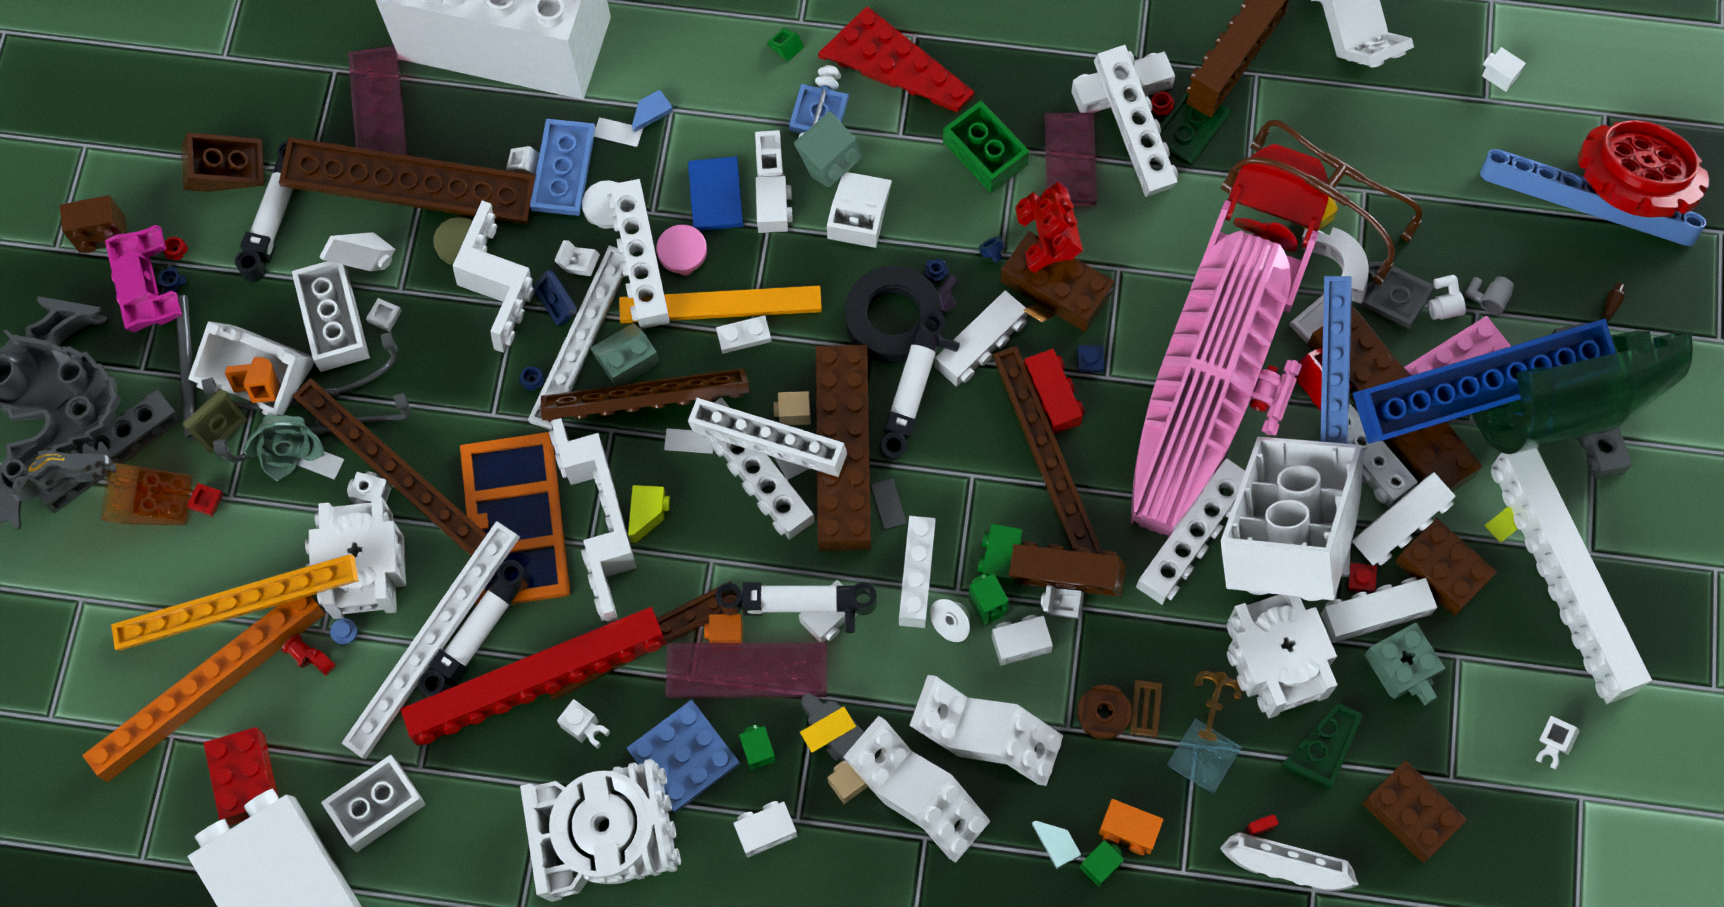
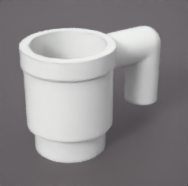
(1449, 304)

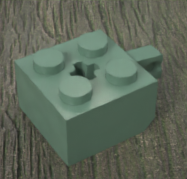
(1406, 677)

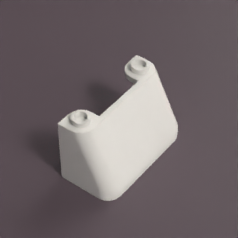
(231, 346)

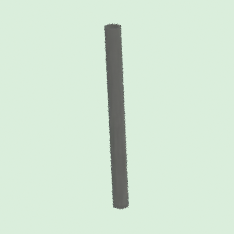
(186, 362)

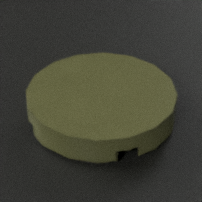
(450, 237)

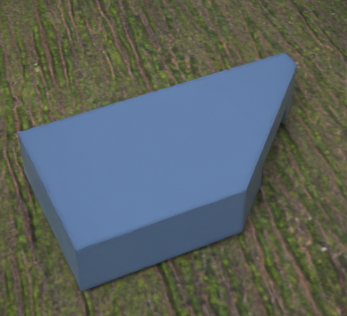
(650, 110)

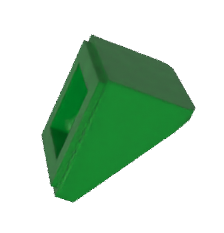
(786, 44)

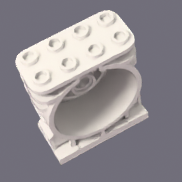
(648, 853)

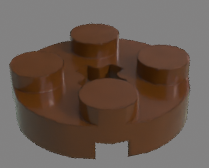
(1094, 700)

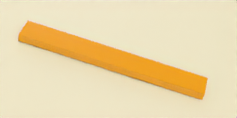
(734, 303)

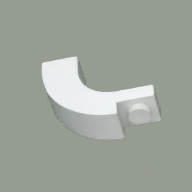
(1349, 256)

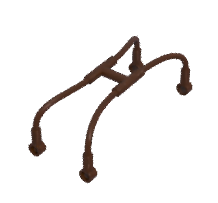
(1329, 187)

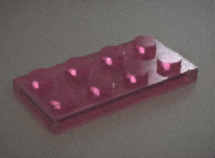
(1071, 155)

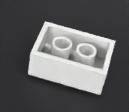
(373, 803)

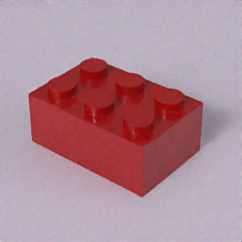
(239, 772)

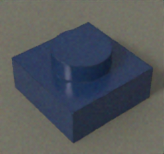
(1090, 358)

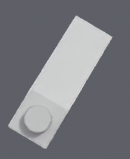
(359, 251)

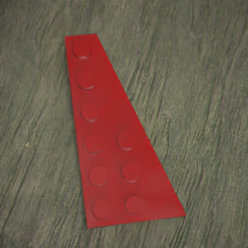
(891, 58)

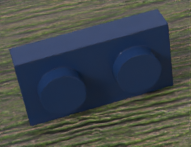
(554, 298)

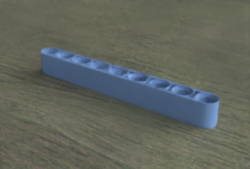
(1576, 193)

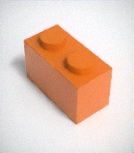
(1130, 827)

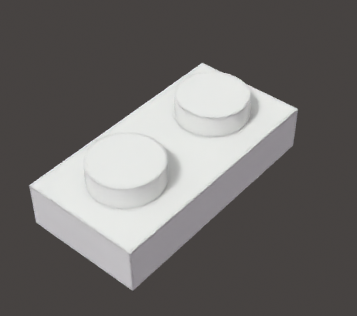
(743, 334)

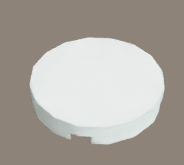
(596, 205)

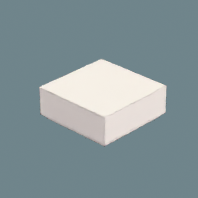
(383, 314)

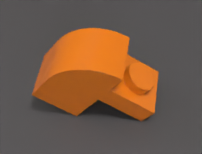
(256, 378)

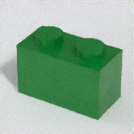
(999, 552)
(988, 599)

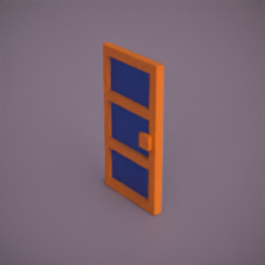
(519, 488)

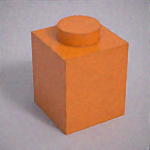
(724, 628)

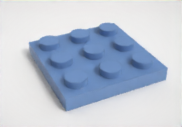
(688, 752)

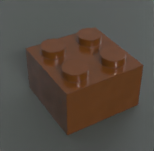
(92, 222)

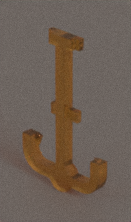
(1219, 679)

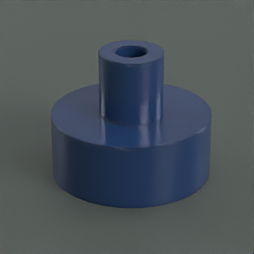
(992, 248)

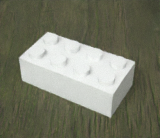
(330, 315)

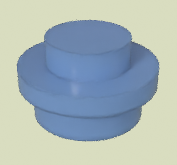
(343, 631)

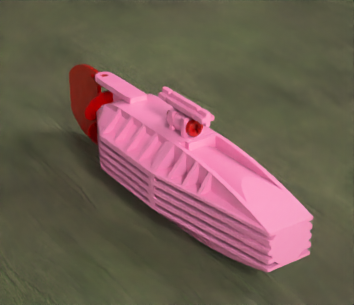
(1224, 340)

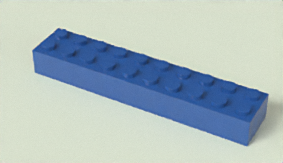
(1471, 383)

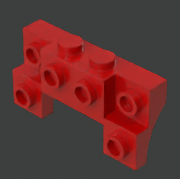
(1054, 224)

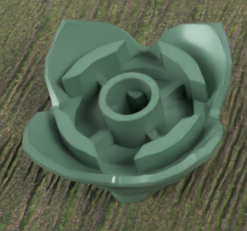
(281, 443)

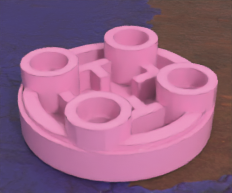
(681, 249)

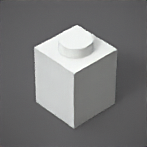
(1502, 69)

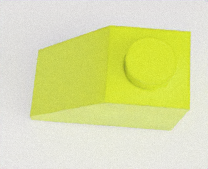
(646, 510)

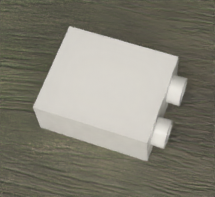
(270, 860)

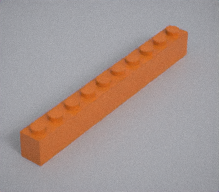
(201, 687)

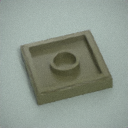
(215, 420)

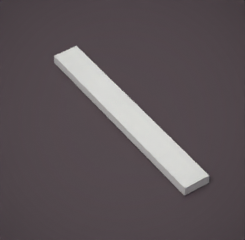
(583, 331)

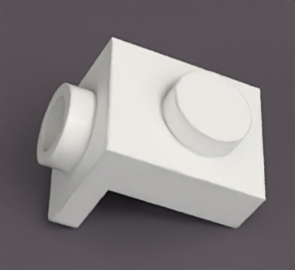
(576, 260)
(1062, 602)

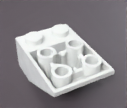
(858, 209)

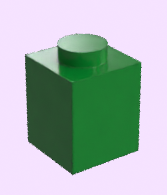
(757, 747)
(1102, 862)

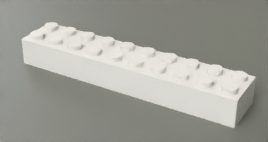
(1570, 575)

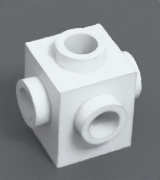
(367, 486)

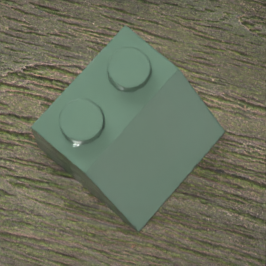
(828, 150)
(625, 355)

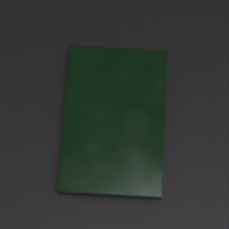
(1190, 131)

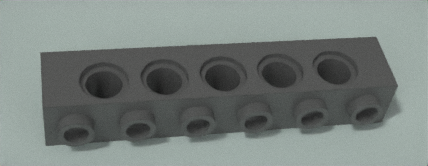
(120, 448)
(1598, 462)

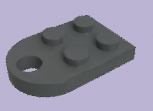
(1398, 297)

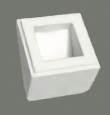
(523, 160)

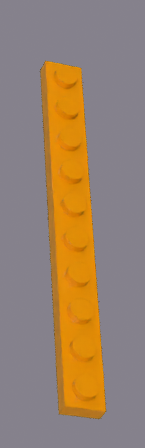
(235, 602)

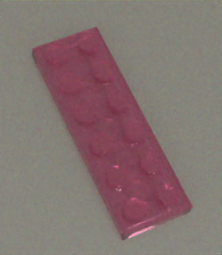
(377, 100)
(746, 670)

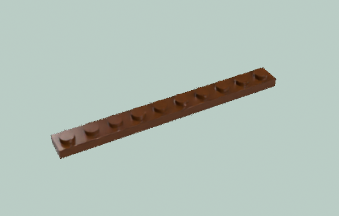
(1046, 450)
(390, 466)

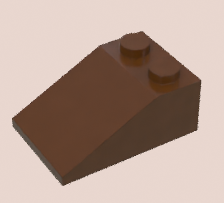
(221, 162)

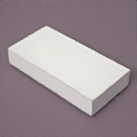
(1309, 320)

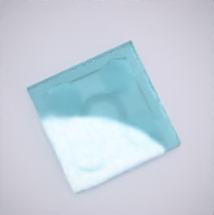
(1202, 759)

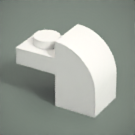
(768, 153)

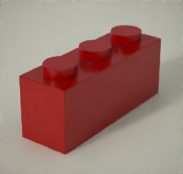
(1054, 391)

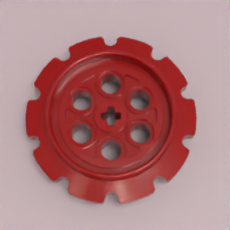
(1643, 169)

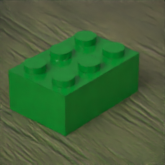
(985, 146)

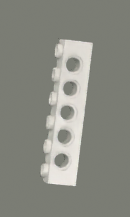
(1123, 60)
(654, 311)
(767, 437)
(787, 523)
(1152, 581)

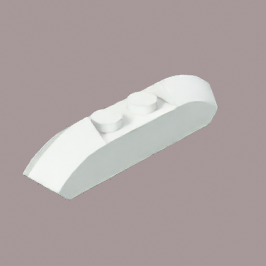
(1289, 863)

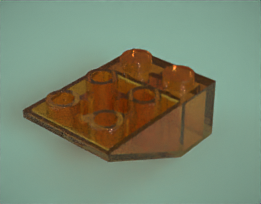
(145, 496)

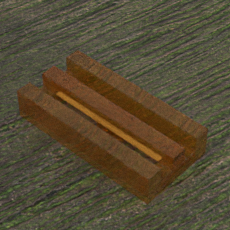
(1143, 731)

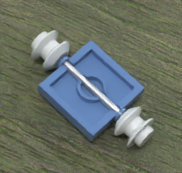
(816, 102)

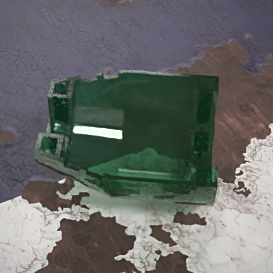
(1587, 394)

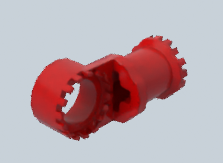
(305, 655)

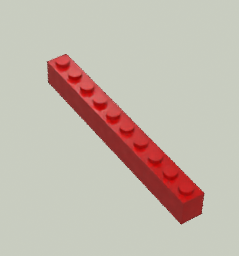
(533, 677)

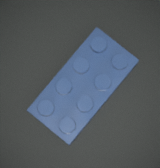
(562, 167)

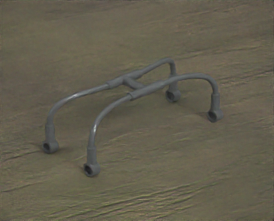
(222, 449)

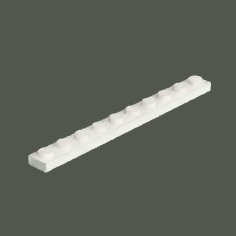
(430, 640)

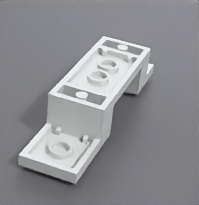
(606, 553)

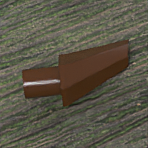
(1614, 301)

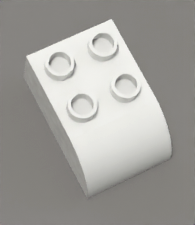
(1293, 518)

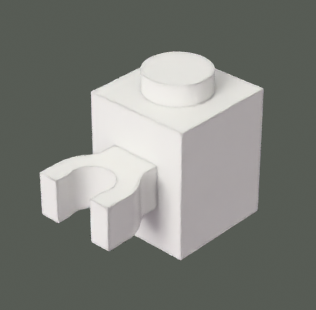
(581, 723)
(1559, 738)

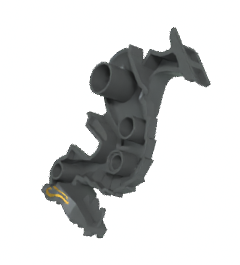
(55, 386)

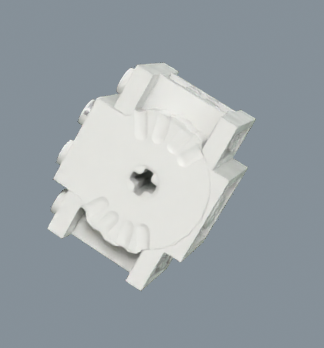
(378, 551)
(1281, 653)

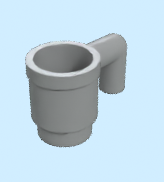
(1495, 297)

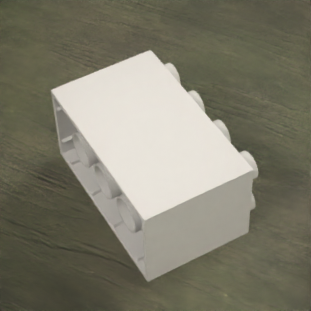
(508, 41)

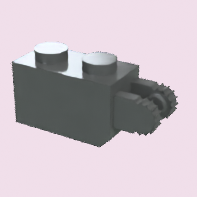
(816, 711)

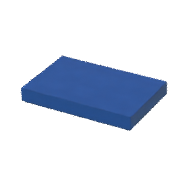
(715, 193)

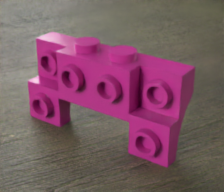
(135, 279)

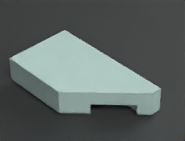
(1057, 843)

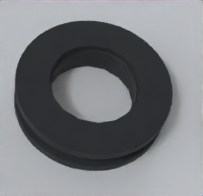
(877, 284)

